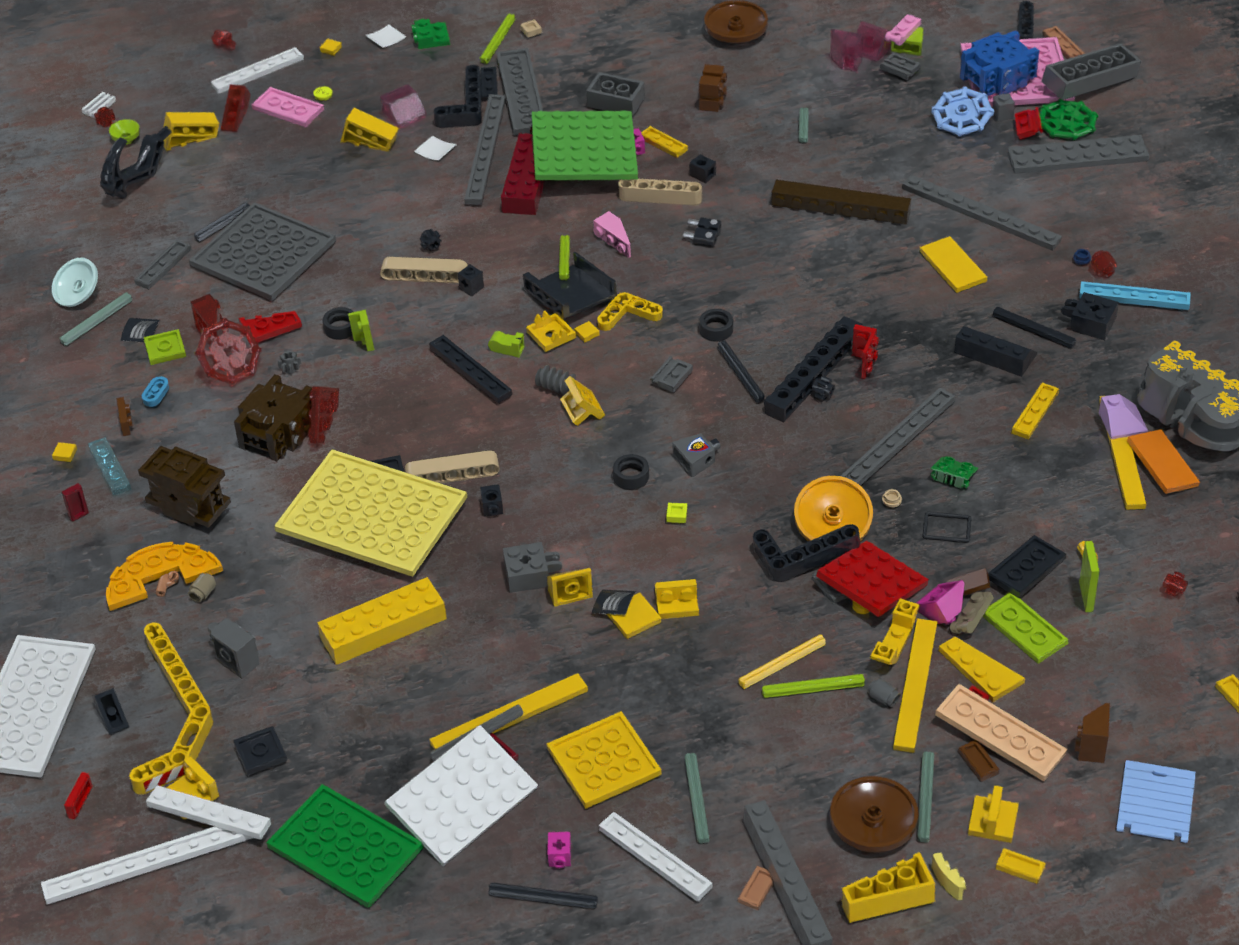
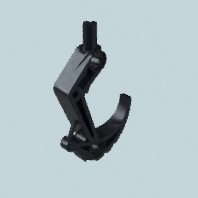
(115, 180)

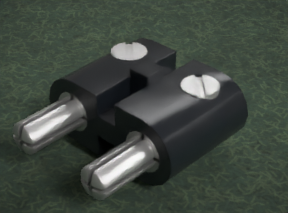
(706, 232)

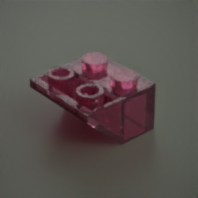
(846, 49)
(402, 106)

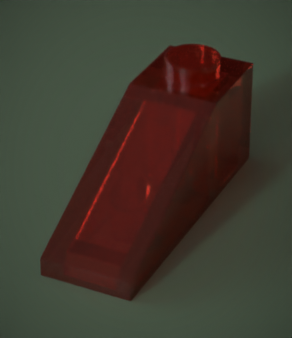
(235, 107)

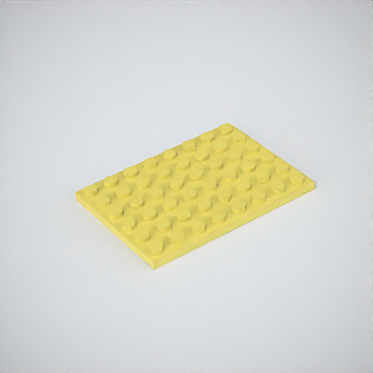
(371, 512)

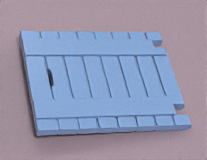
(1156, 801)

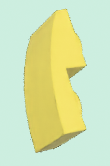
(948, 878)

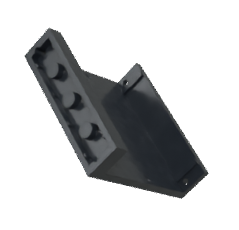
(582, 290)

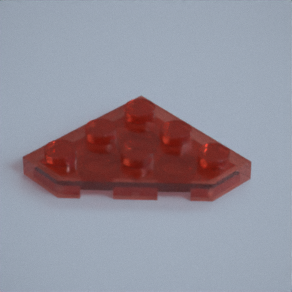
(324, 403)

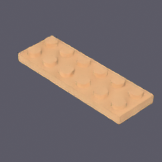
(1001, 732)

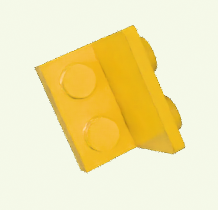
(195, 782)

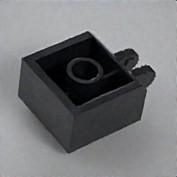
(1091, 315)

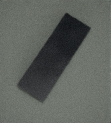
(488, 82)

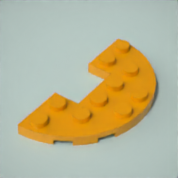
(152, 563)

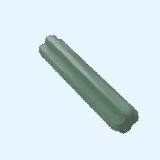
(803, 125)

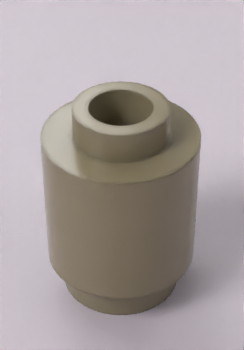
(201, 587)

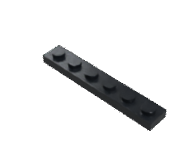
(470, 369)

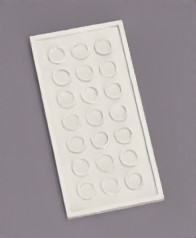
(35, 699)

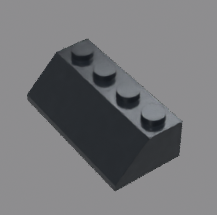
(993, 351)

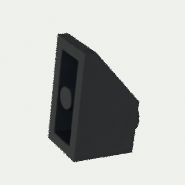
(110, 710)

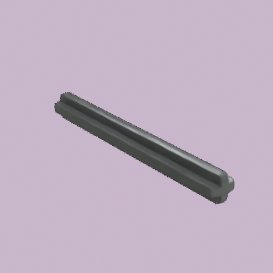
(489, 726)

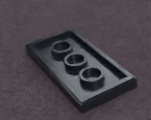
(1026, 566)

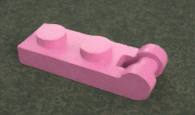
(903, 30)

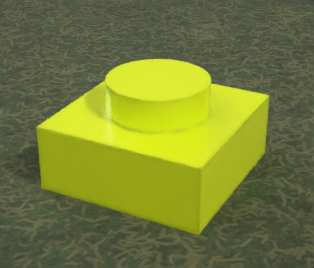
(677, 512)

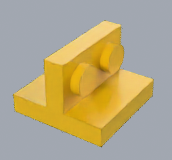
(580, 402)
(677, 598)
(993, 817)

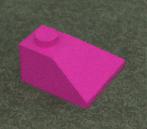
(943, 602)

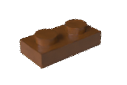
(125, 420)

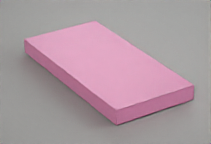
(288, 107)

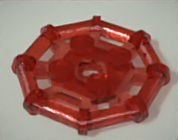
(237, 347)

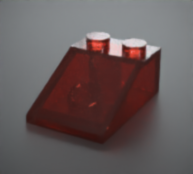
(206, 313)

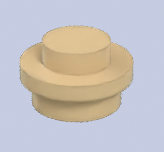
(892, 498)

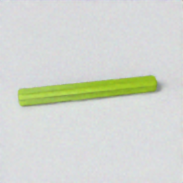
(497, 38)
(813, 685)

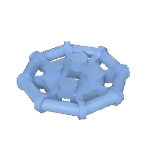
(959, 100)

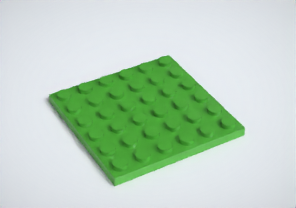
(584, 145)

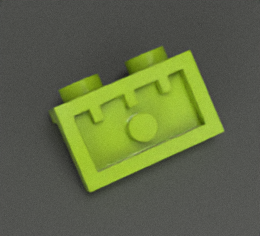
(361, 328)

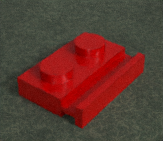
(1028, 123)

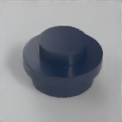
(1082, 257)

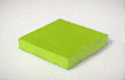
(164, 347)

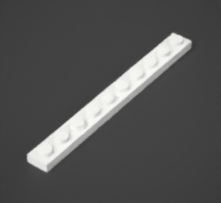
(139, 863)

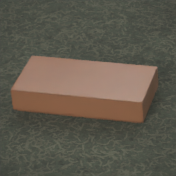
(756, 888)

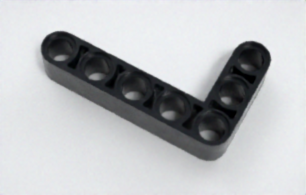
(466, 114)
(806, 556)

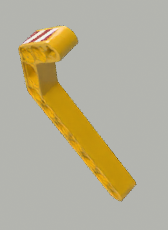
(171, 765)

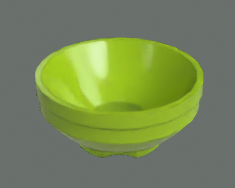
(124, 128)

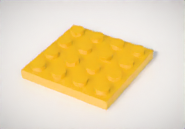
(603, 759)

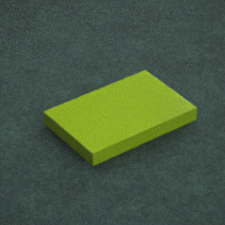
(1089, 576)

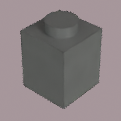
(1003, 107)

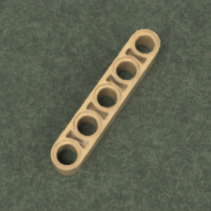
(660, 191)
(421, 269)
(455, 467)

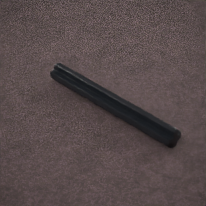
(1034, 327)
(741, 371)
(543, 895)

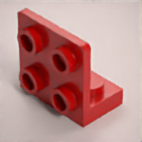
(865, 347)

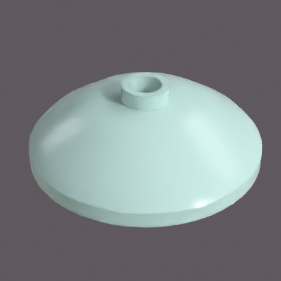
(74, 282)

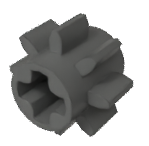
(289, 362)

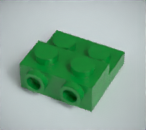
(430, 35)

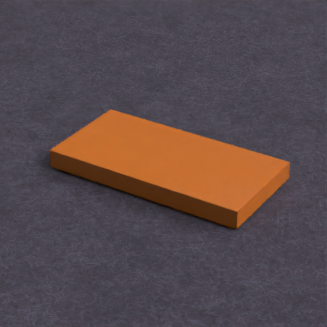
(1163, 461)

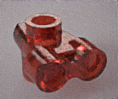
(223, 37)

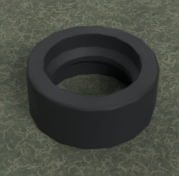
(334, 315)
(716, 334)
(631, 461)

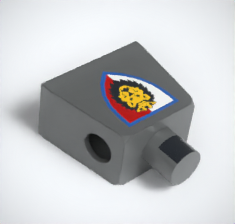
(695, 453)

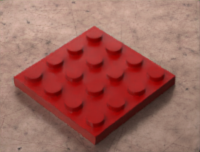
(872, 578)

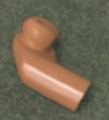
(165, 582)

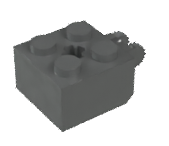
(529, 566)
(234, 647)

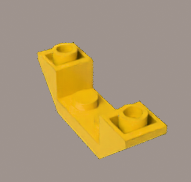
(898, 633)

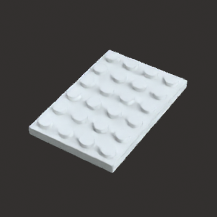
(461, 795)

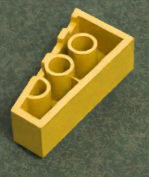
(890, 890)

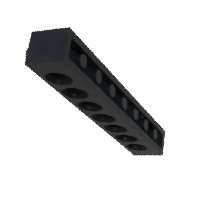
(817, 363)

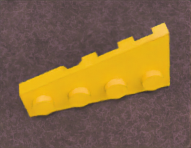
(981, 669)

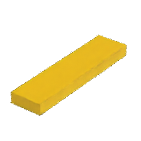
(1035, 411)

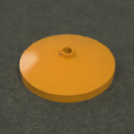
(831, 504)

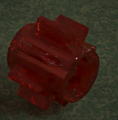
(104, 116)
(1175, 584)

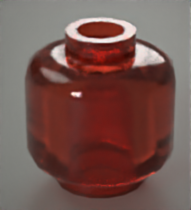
(1103, 263)

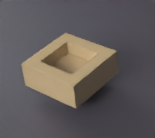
(531, 28)

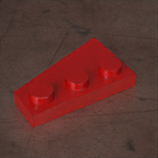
(272, 326)

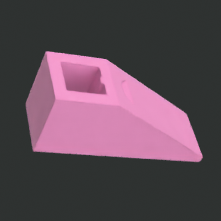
(611, 230)

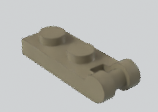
(972, 613)

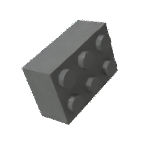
(615, 93)

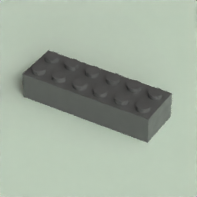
(1091, 71)

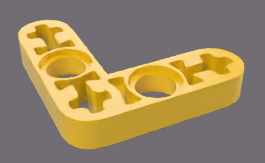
(608, 320)

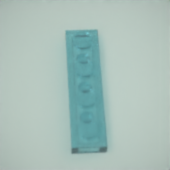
(109, 466)

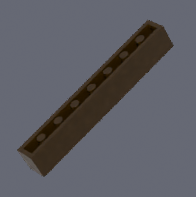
(841, 201)

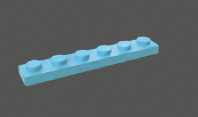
(1138, 295)

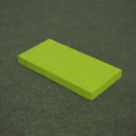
(1025, 627)

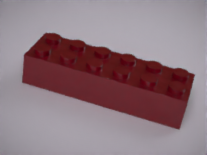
(521, 190)

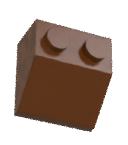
(1093, 735)

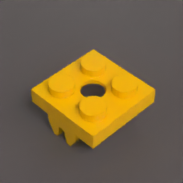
(561, 331)

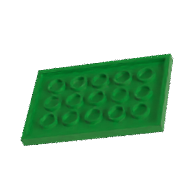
(345, 845)

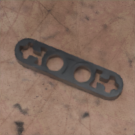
(1028, 22)

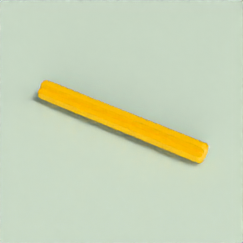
(781, 661)

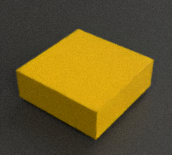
(330, 47)
(587, 331)
(64, 452)

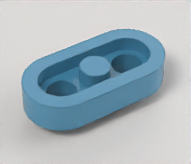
(155, 391)

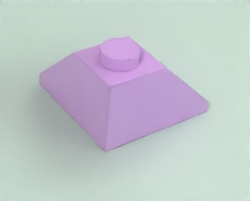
(1121, 417)

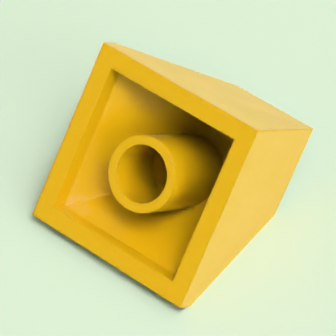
(570, 586)

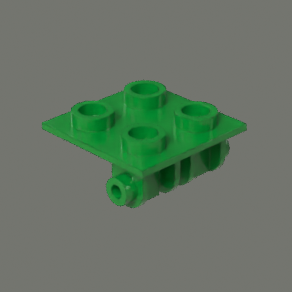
(948, 466)

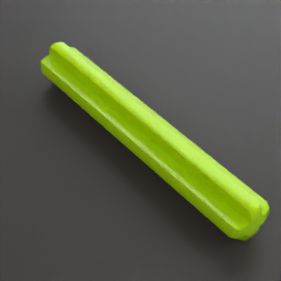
(564, 257)

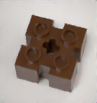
(712, 88)

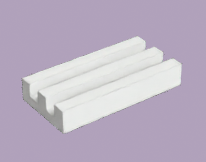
(101, 100)

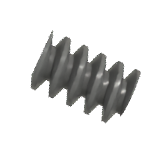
(552, 380)

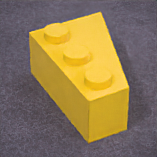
(189, 127)
(369, 131)

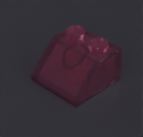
(873, 41)

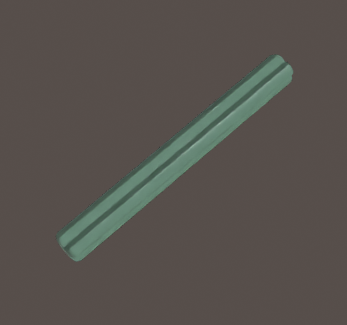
(95, 319)
(925, 797)
(697, 798)

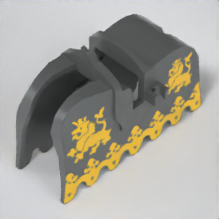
(1207, 413)

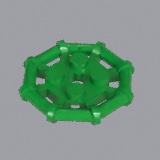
(1067, 119)

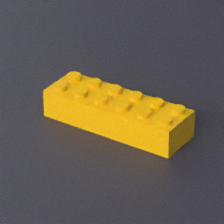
(381, 620)

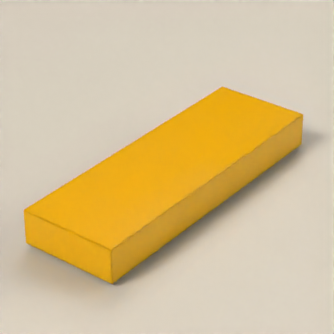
(664, 142)

